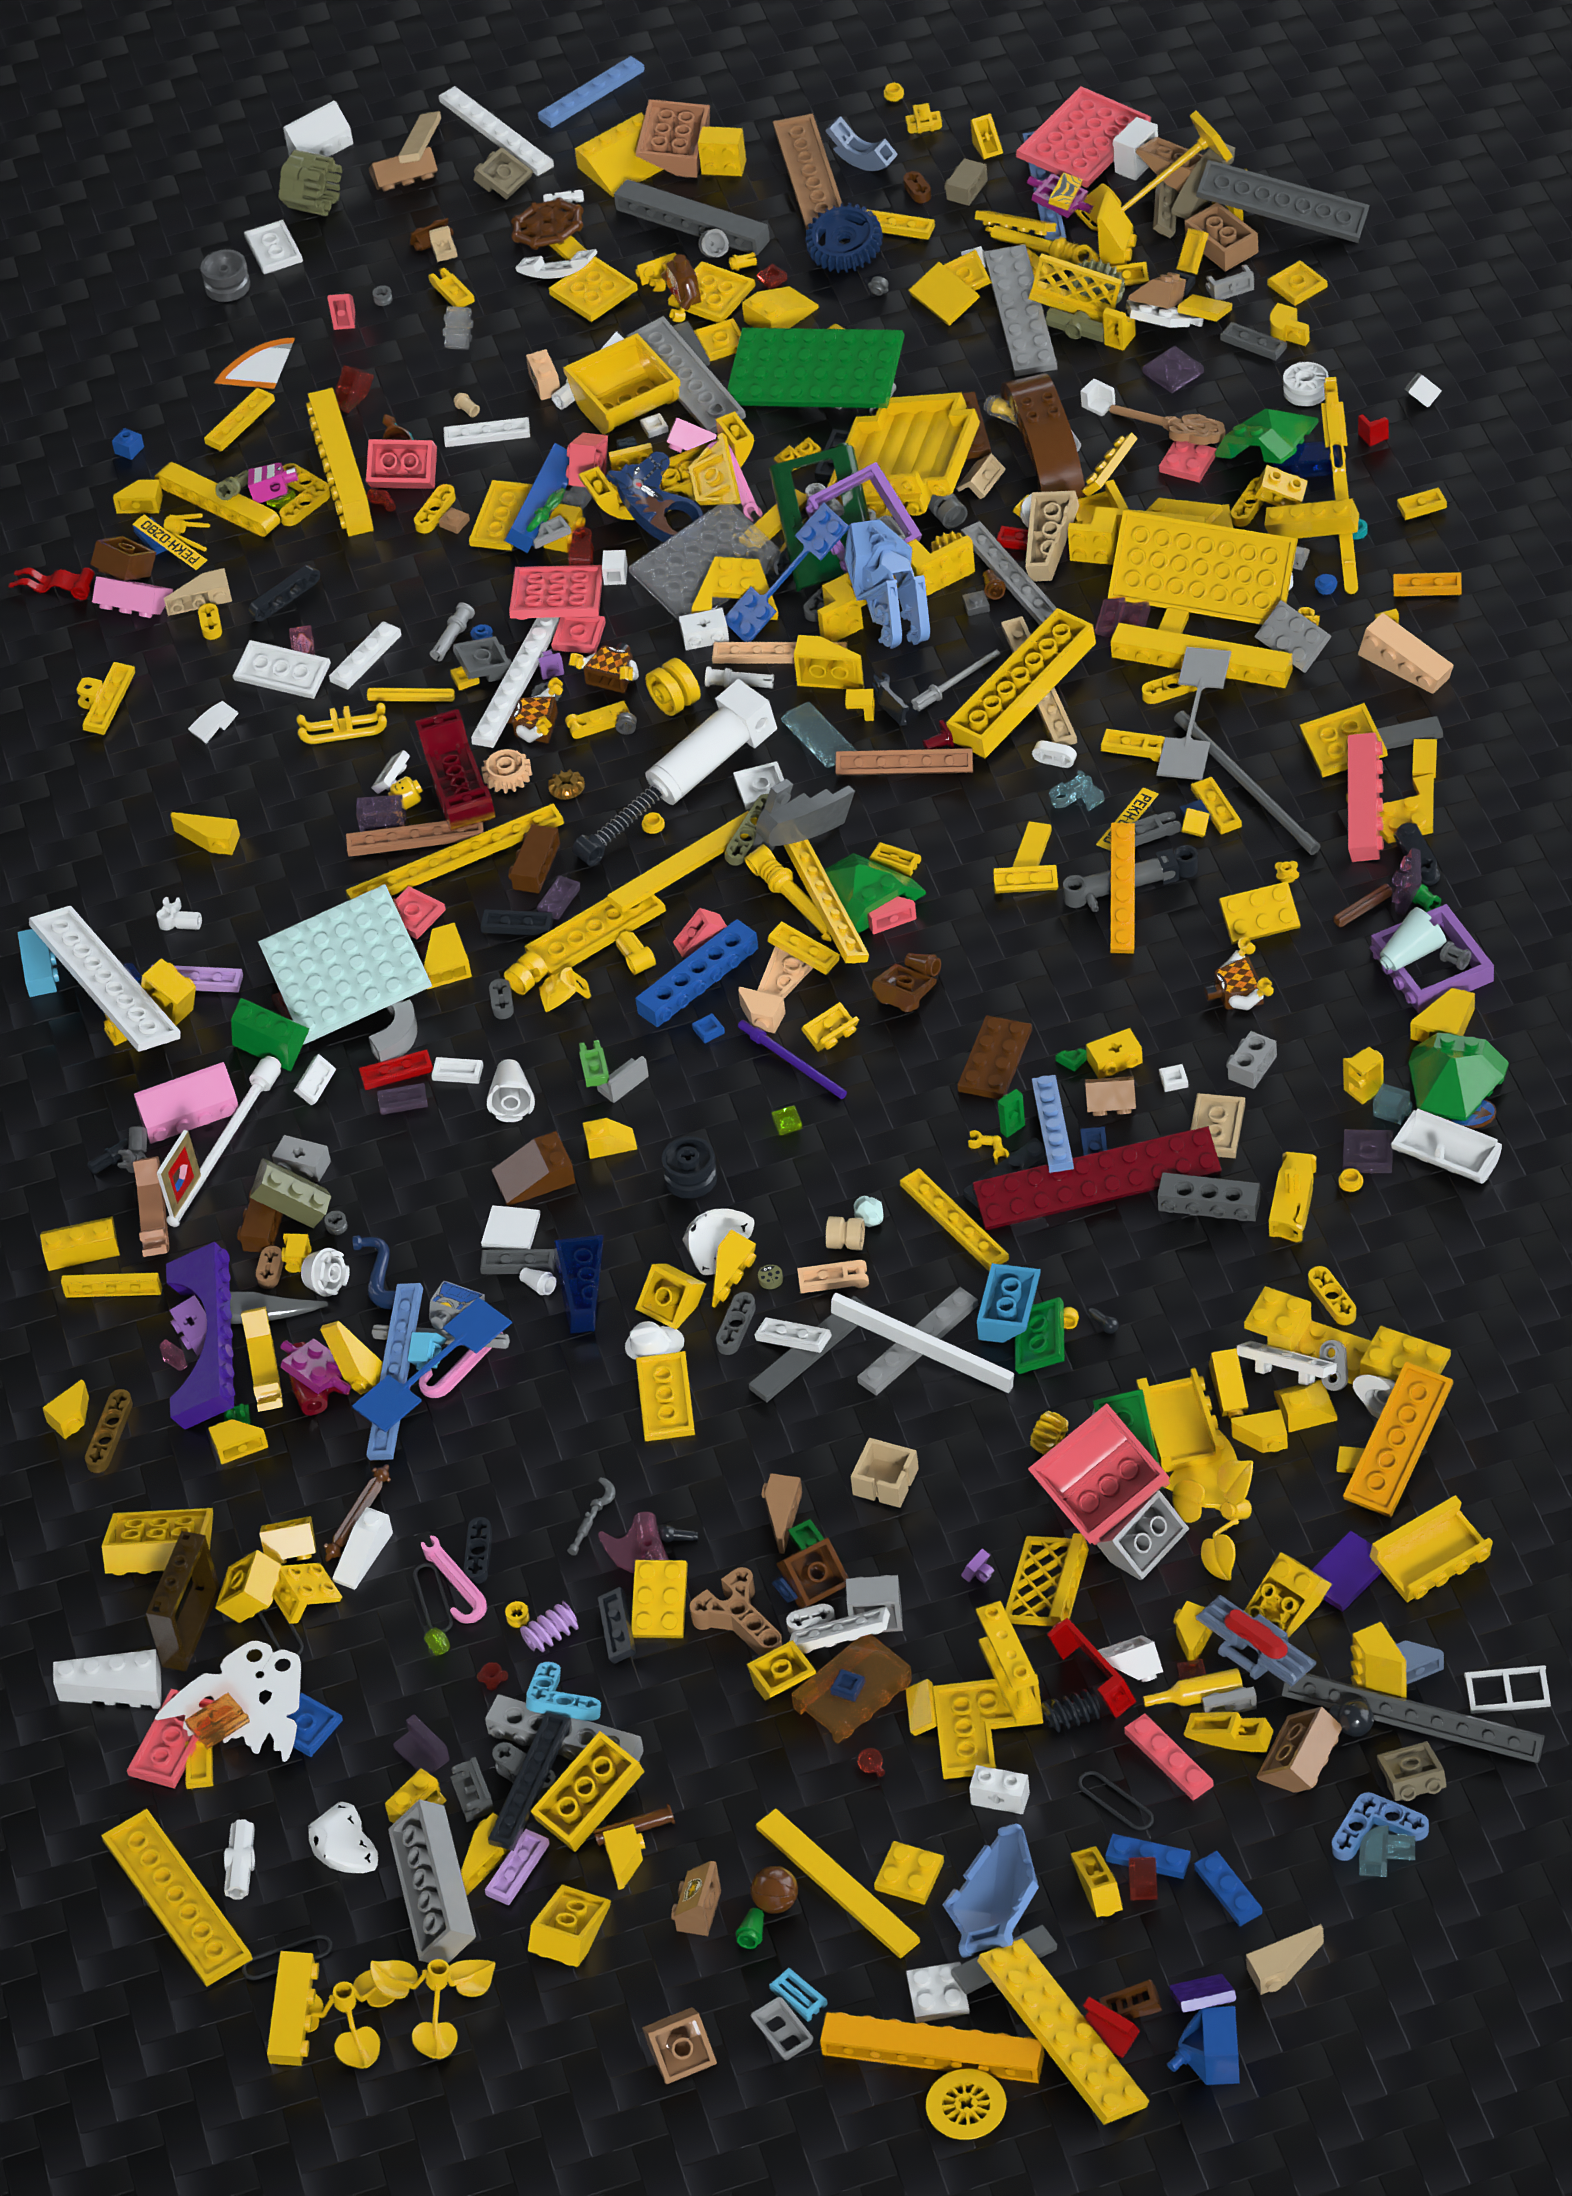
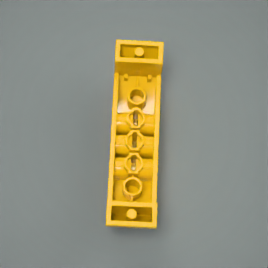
(677, 476)

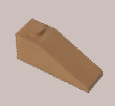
(782, 1501)

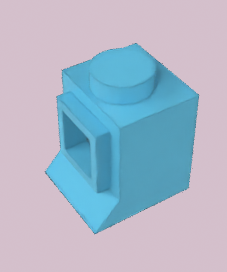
(424, 1348)

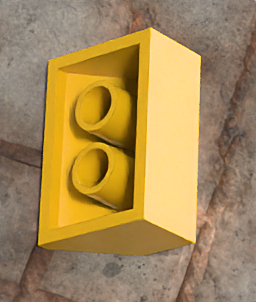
(79, 1243)
(1378, 1662)

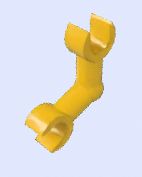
(994, 1140)

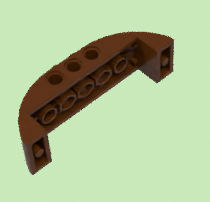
(1045, 433)

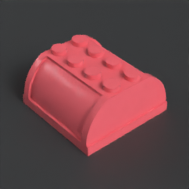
(1099, 1474)

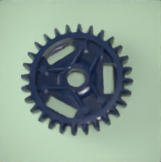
(840, 224)

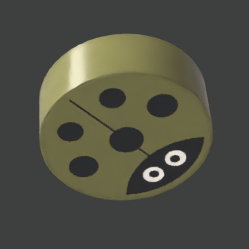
(770, 1276)

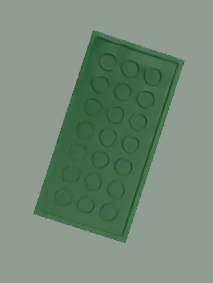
(815, 367)

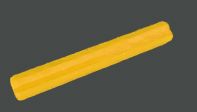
(411, 694)

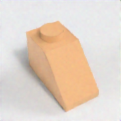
(762, 1009)

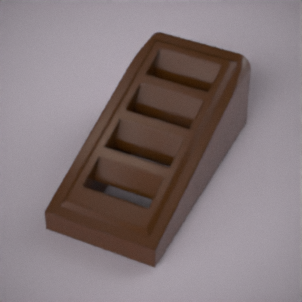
(1137, 1991)

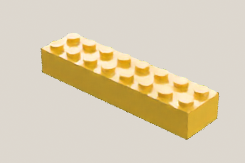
(339, 462)
(1021, 682)

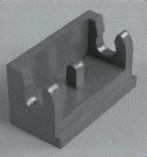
(471, 1790)

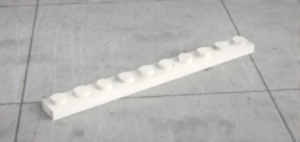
(515, 682)

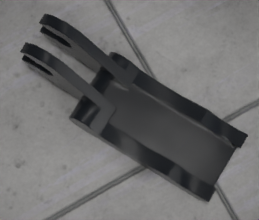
(888, 700)

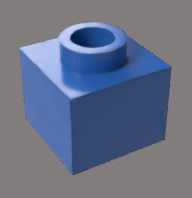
(128, 443)

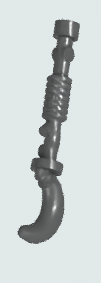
(596, 1504)

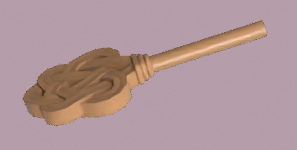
(1191, 428)

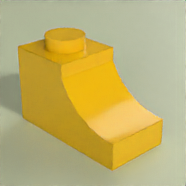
(1118, 328)

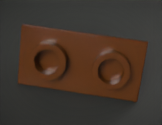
(420, 237)

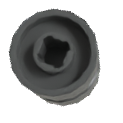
(948, 510)

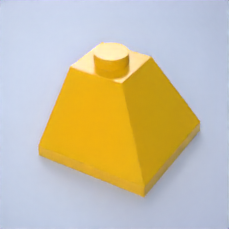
(1305, 1406)

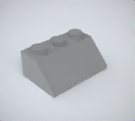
(1143, 1536)

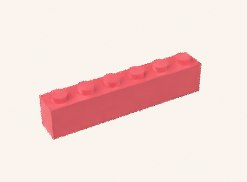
(1363, 797)

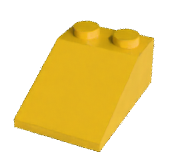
(1114, 233)
(777, 308)
(826, 664)
(568, 1925)

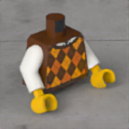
(608, 667)
(537, 715)
(1238, 982)

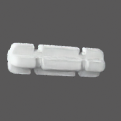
(567, 196)

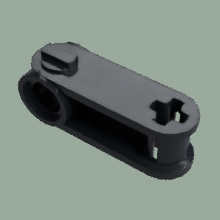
(1408, 837)

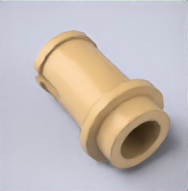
(463, 402)

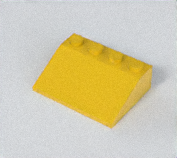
(613, 158)
(147, 1539)

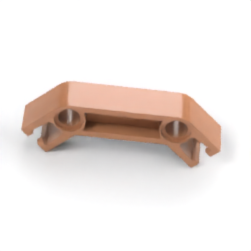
(151, 1207)

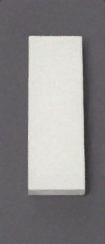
(793, 1335)

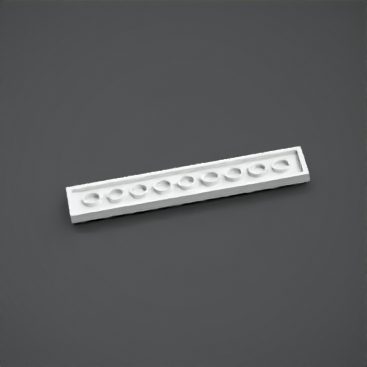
(104, 978)

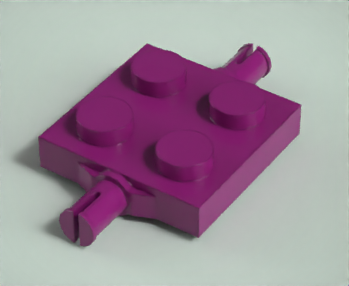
(1045, 189)
(313, 1366)

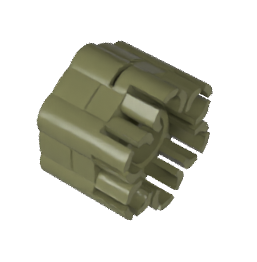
(305, 182)

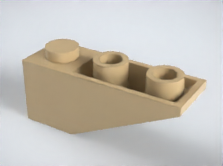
(206, 588)

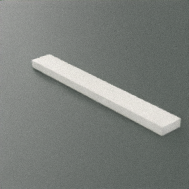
(922, 1342)

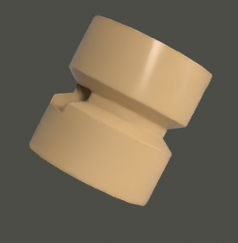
(848, 1233)

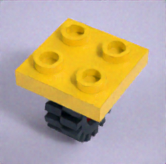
(628, 453)

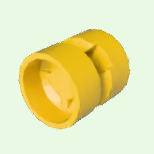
(526, 972)

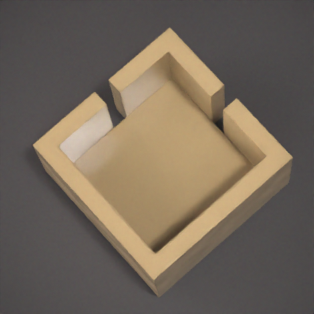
(884, 1472)

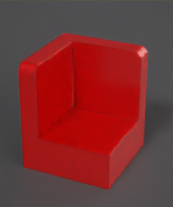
(1373, 431)

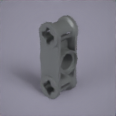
(509, 1761)

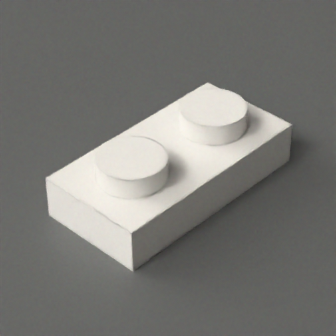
(393, 768)

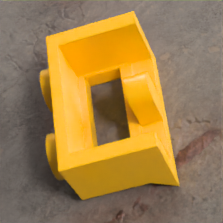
(1370, 1067)
(418, 1787)

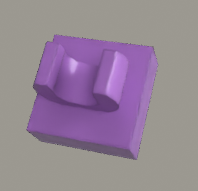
(550, 665)
(978, 1567)

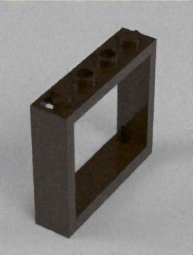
(179, 1640)

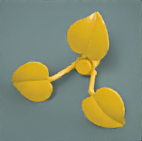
(1187, 1497)
(396, 1977)
(359, 2046)

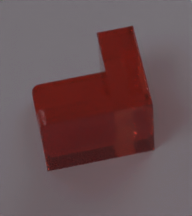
(1143, 1878)

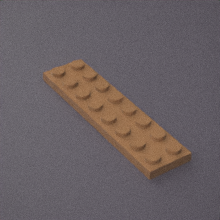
(807, 166)

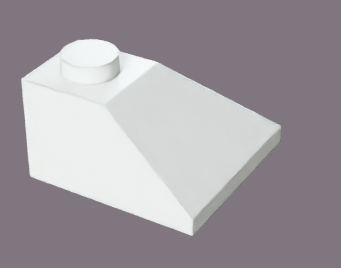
(1134, 1657)

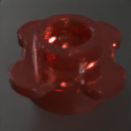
(489, 1670)

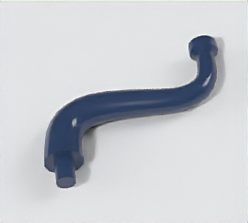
(376, 1290)

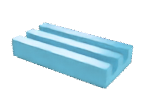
(794, 2004)

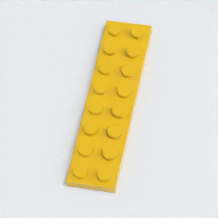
(177, 1897)
(1063, 2031)

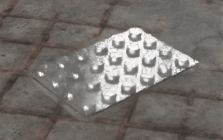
(681, 563)

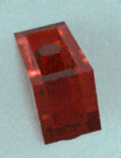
(352, 387)

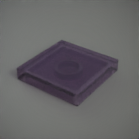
(1368, 1150)

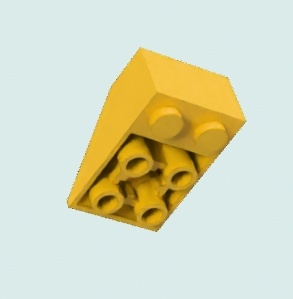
(1288, 1594)

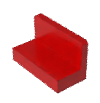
(1111, 2027)

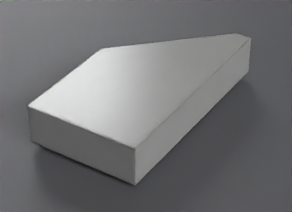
(551, 531)

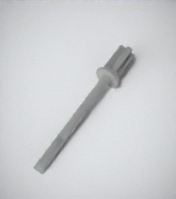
(935, 693)

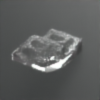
(576, 497)

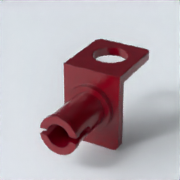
(942, 739)

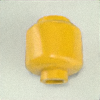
(408, 789)

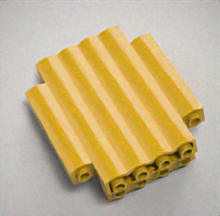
(917, 446)

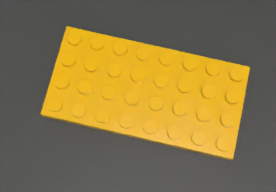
(1201, 567)

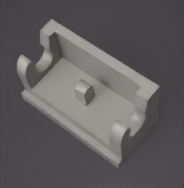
(1231, 285)

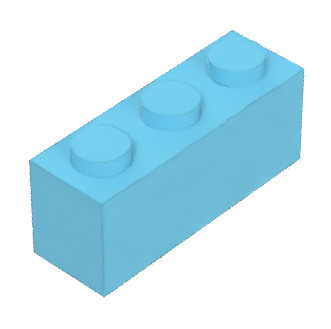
(37, 964)

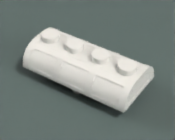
(1448, 1145)

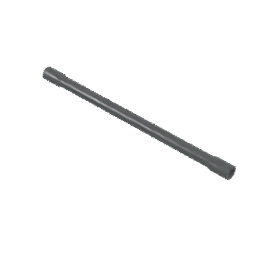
(1259, 794)

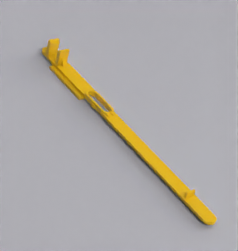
(1334, 434)

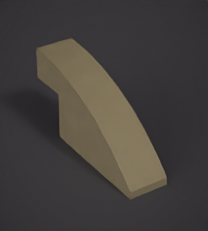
(1187, 203)

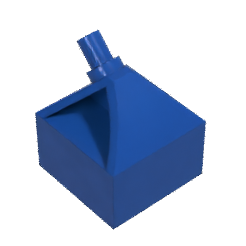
(1210, 2046)

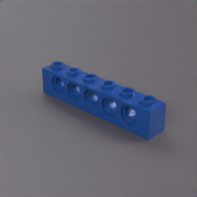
(697, 973)

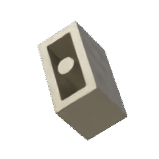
(966, 182)

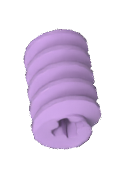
(549, 1626)

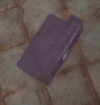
(422, 1747)

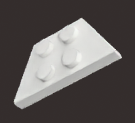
(1160, 316)

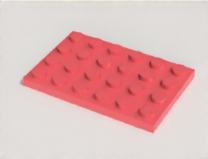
(1079, 136)

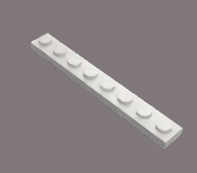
(496, 130)

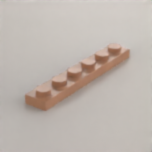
(904, 762)
(408, 837)

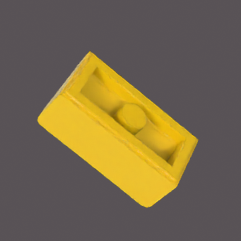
(1134, 273)

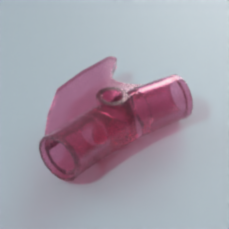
(639, 1544)

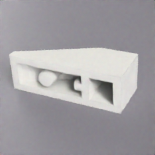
(363, 1547)

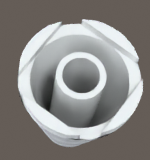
(510, 1093)

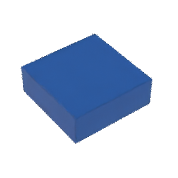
(708, 1028)

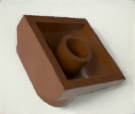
(902, 987)

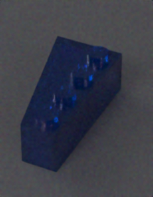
(579, 1276)

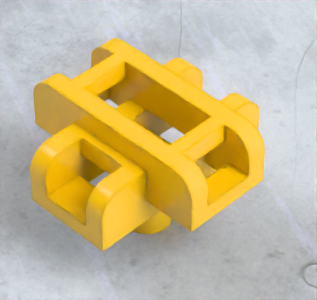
(923, 120)

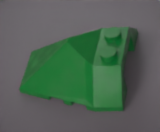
(1272, 431)
(867, 886)
(1454, 1074)

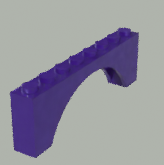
(210, 1384)

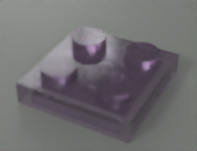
(1173, 369)
(1407, 881)

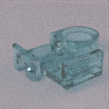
(1079, 786)

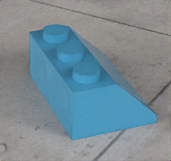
(1006, 1302)

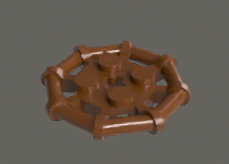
(548, 224)

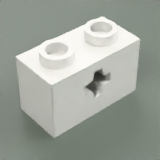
(703, 628)
(999, 1789)

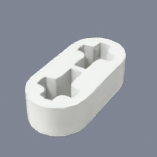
(1054, 754)
(809, 1617)

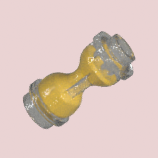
(999, 408)

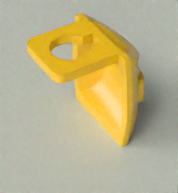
(561, 987)

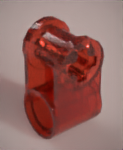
(581, 547)

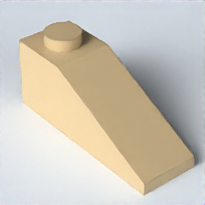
(1279, 1962)

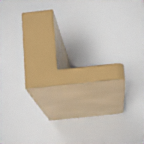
(982, 476)

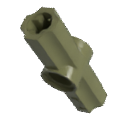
(1075, 324)

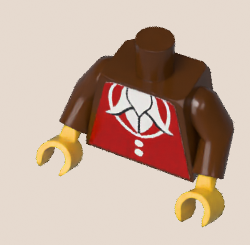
(682, 283)

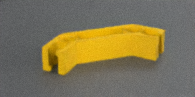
(262, 1359)

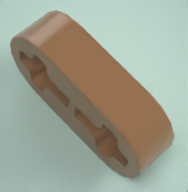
(274, 1268)

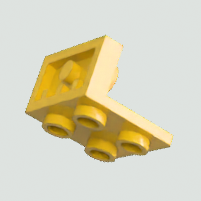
(303, 1586)

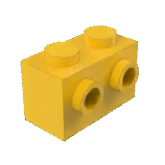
(1280, 487)

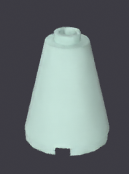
(1412, 940)

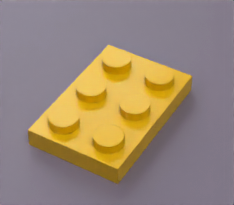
(1259, 912)
(659, 1599)

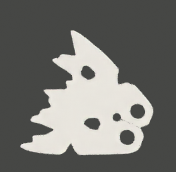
(241, 1683)

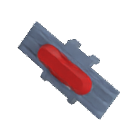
(1259, 1633)

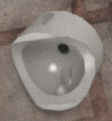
(713, 243)

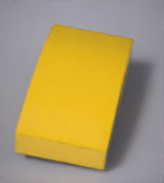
(803, 449)

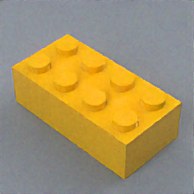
(587, 1791)

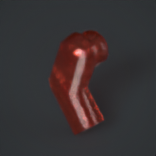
(381, 497)

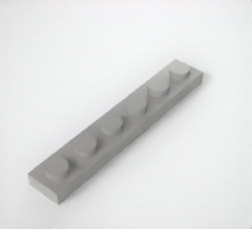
(899, 1357)

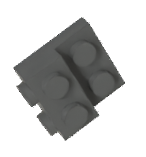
(483, 658)

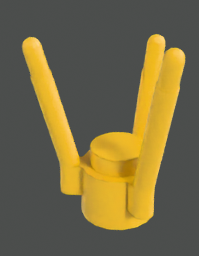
(176, 524)

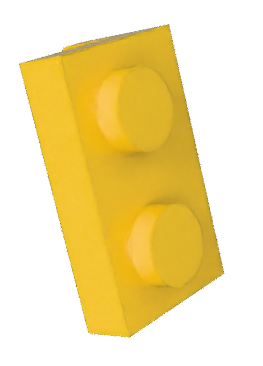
(829, 1027)

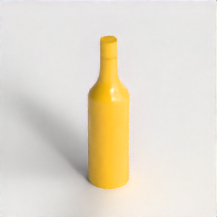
(1192, 1690)

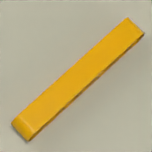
(202, 493)

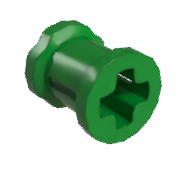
(1426, 899)

